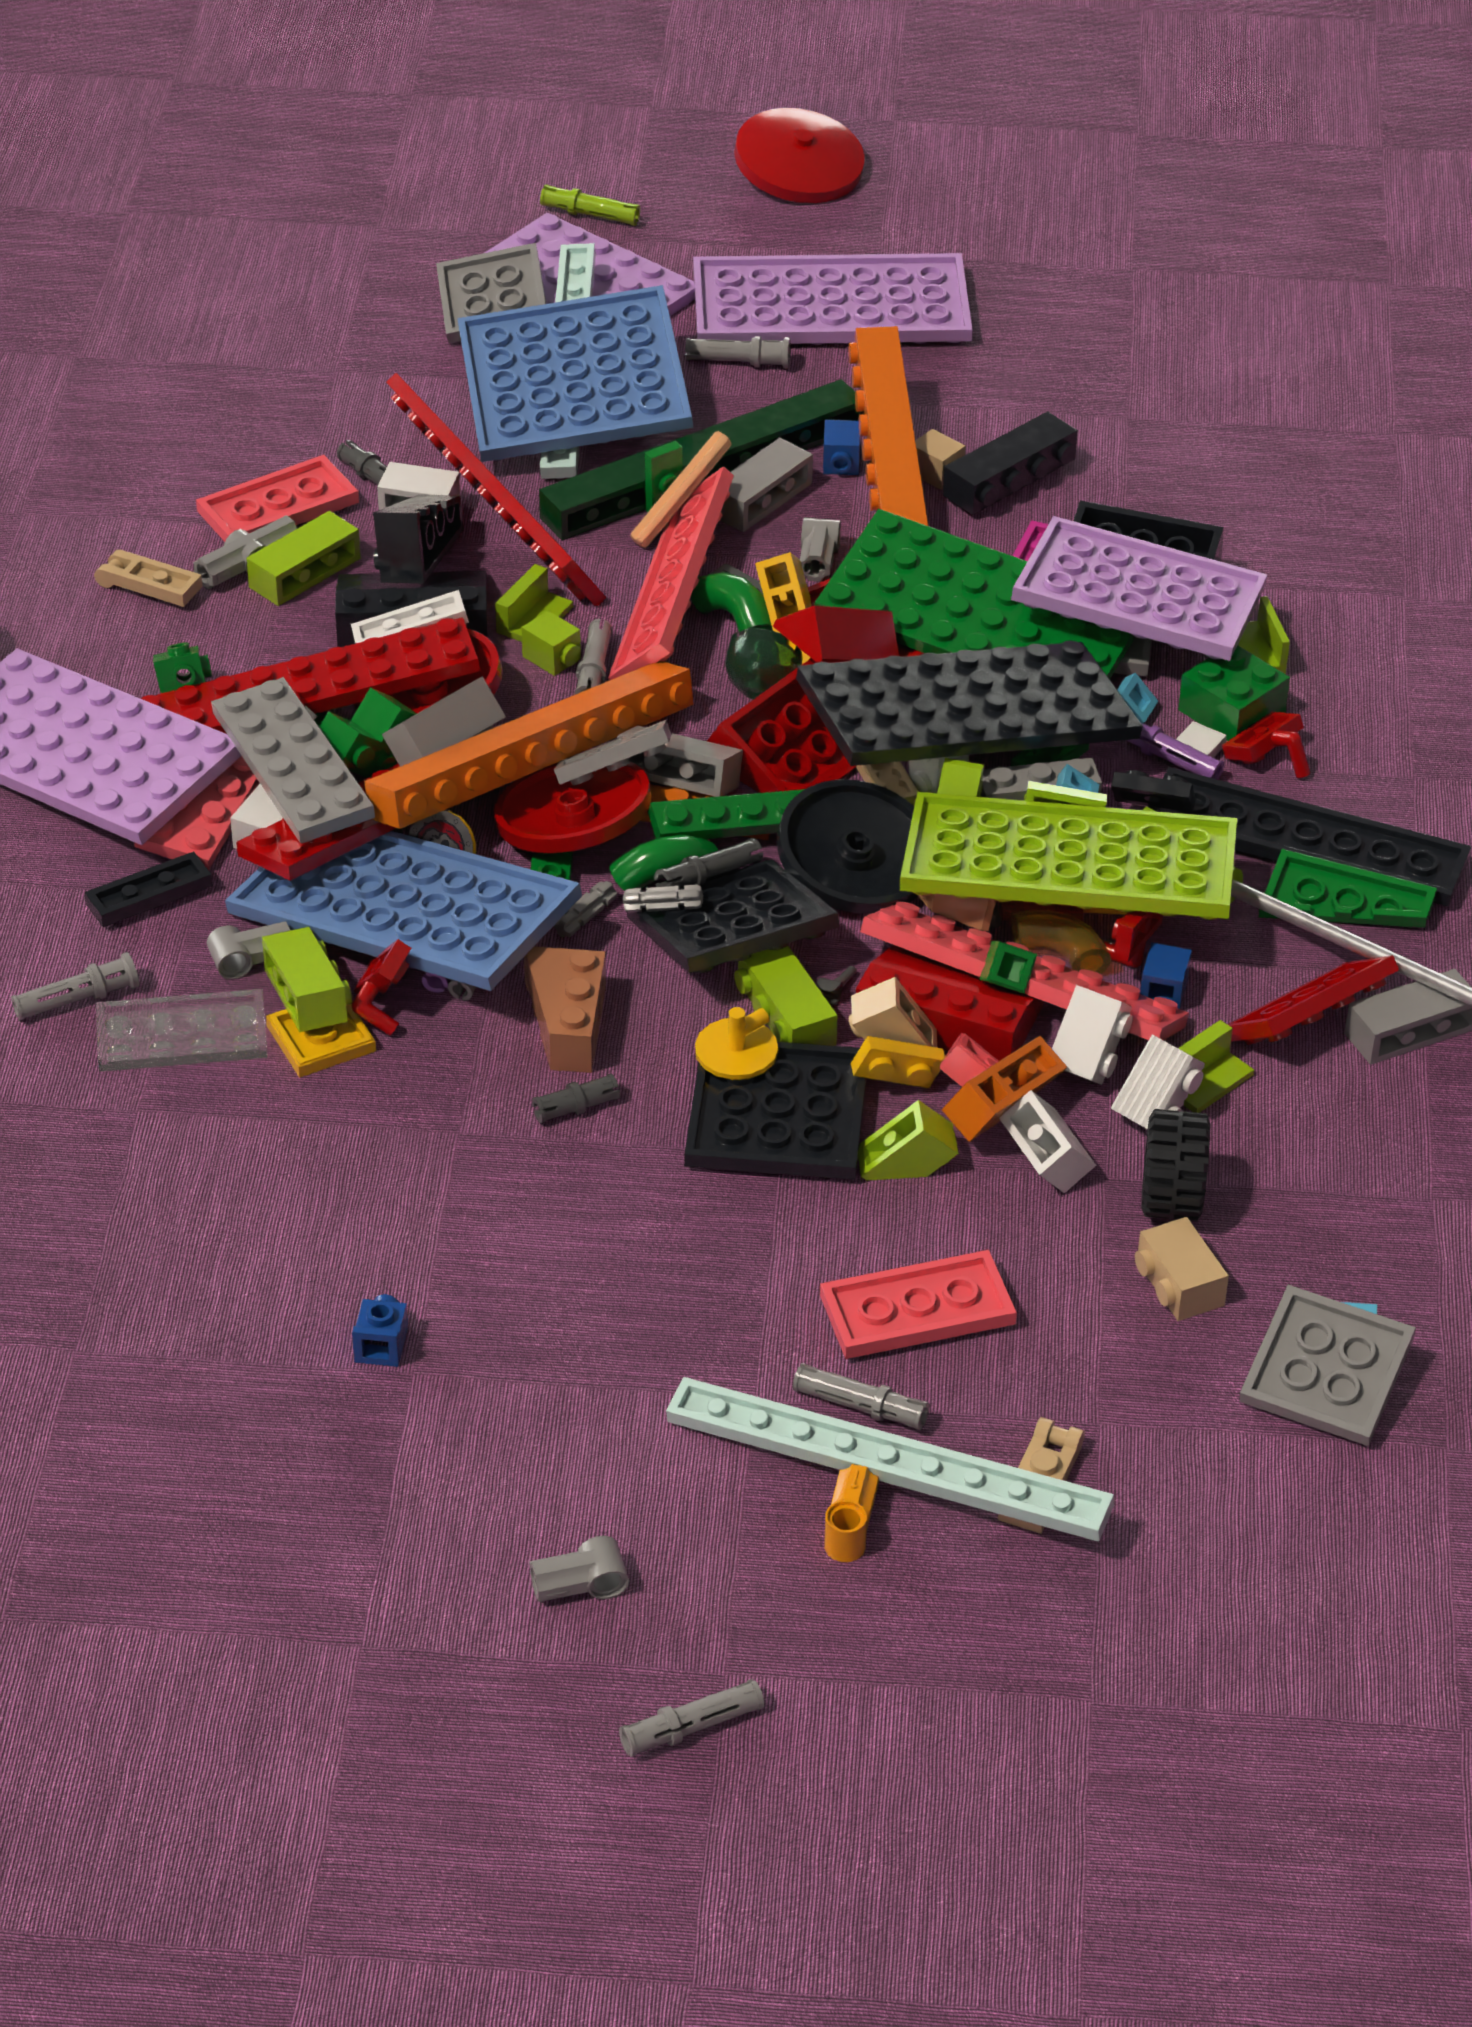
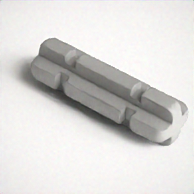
(663, 898)
(586, 908)

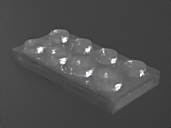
(181, 1030)

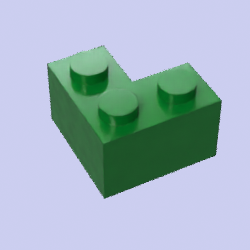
(361, 739)

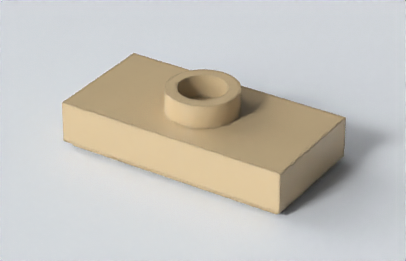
(891, 776)

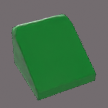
(1008, 966)

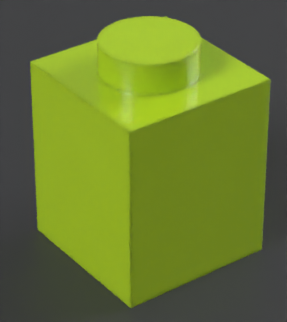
(551, 643)

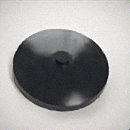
(847, 844)

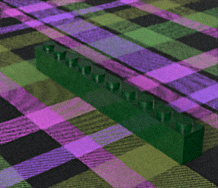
(619, 487)

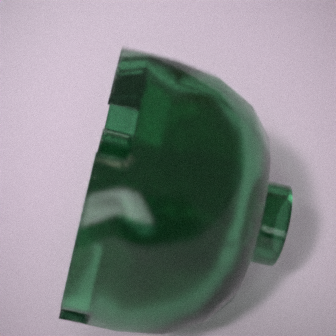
(759, 660)

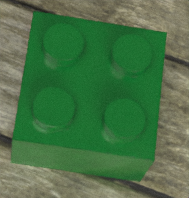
(1232, 692)

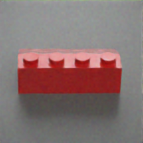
(782, 740)
(958, 1001)

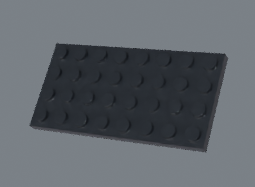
(967, 703)

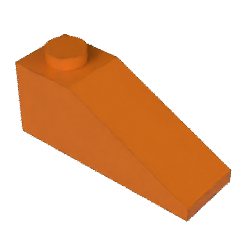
(999, 1087)

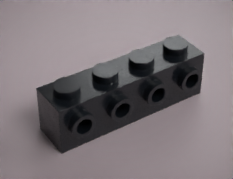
(1009, 462)

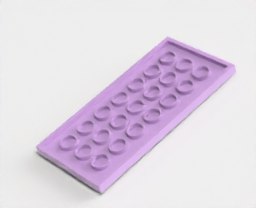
(831, 296)
(101, 749)

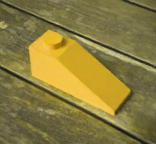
(784, 588)

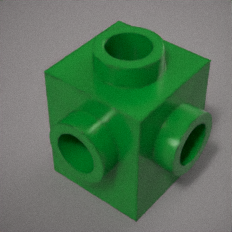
(180, 657)

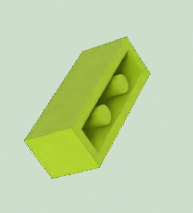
(303, 558)
(306, 979)
(789, 996)

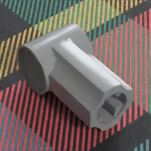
(818, 544)
(238, 951)
(592, 1569)

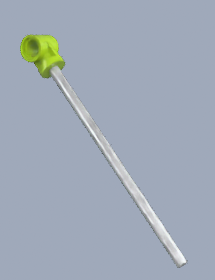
(1346, 939)

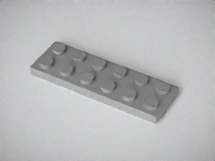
(292, 760)

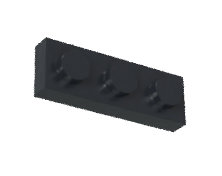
(148, 889)

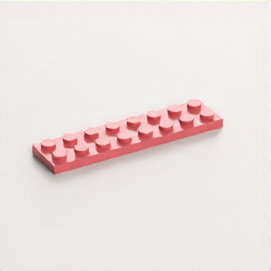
(672, 577)
(1049, 981)

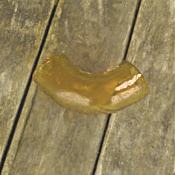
(1062, 935)

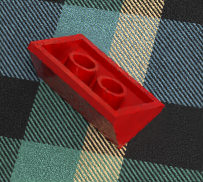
(840, 633)

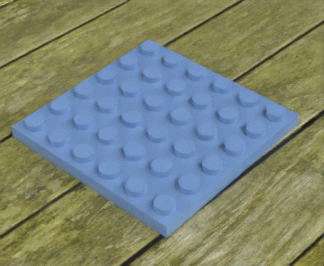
(574, 373)

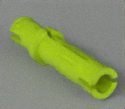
(577, 202)

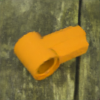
(850, 1513)

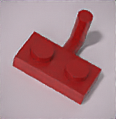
(1264, 735)
(1131, 935)
(378, 977)

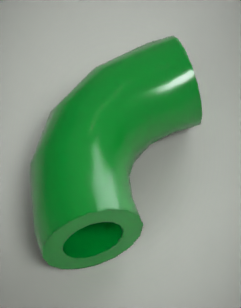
(734, 595)
(639, 865)

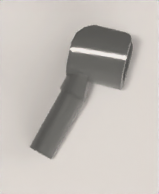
(833, 988)

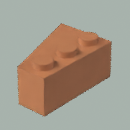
(568, 1003)

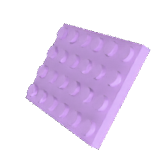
(614, 266)
(1140, 588)

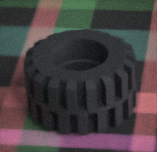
(1175, 1164)

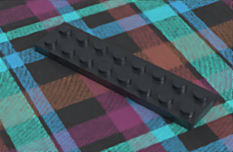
(1276, 823)

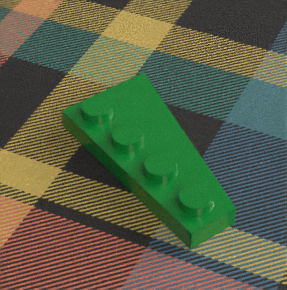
(1348, 893)

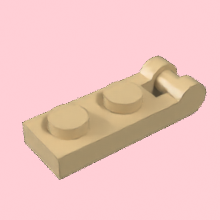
(149, 577)
(1047, 1461)

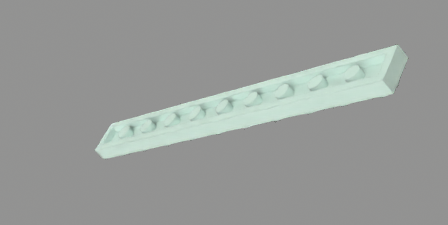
(573, 282)
(892, 1458)

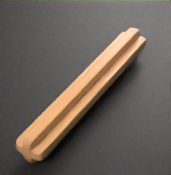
(680, 489)

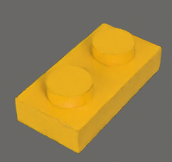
(897, 1062)

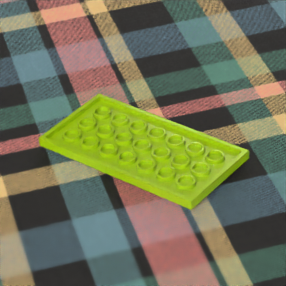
(1070, 855)

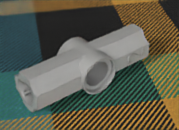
(240, 544)

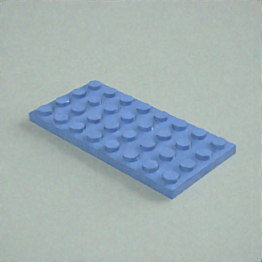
(452, 907)

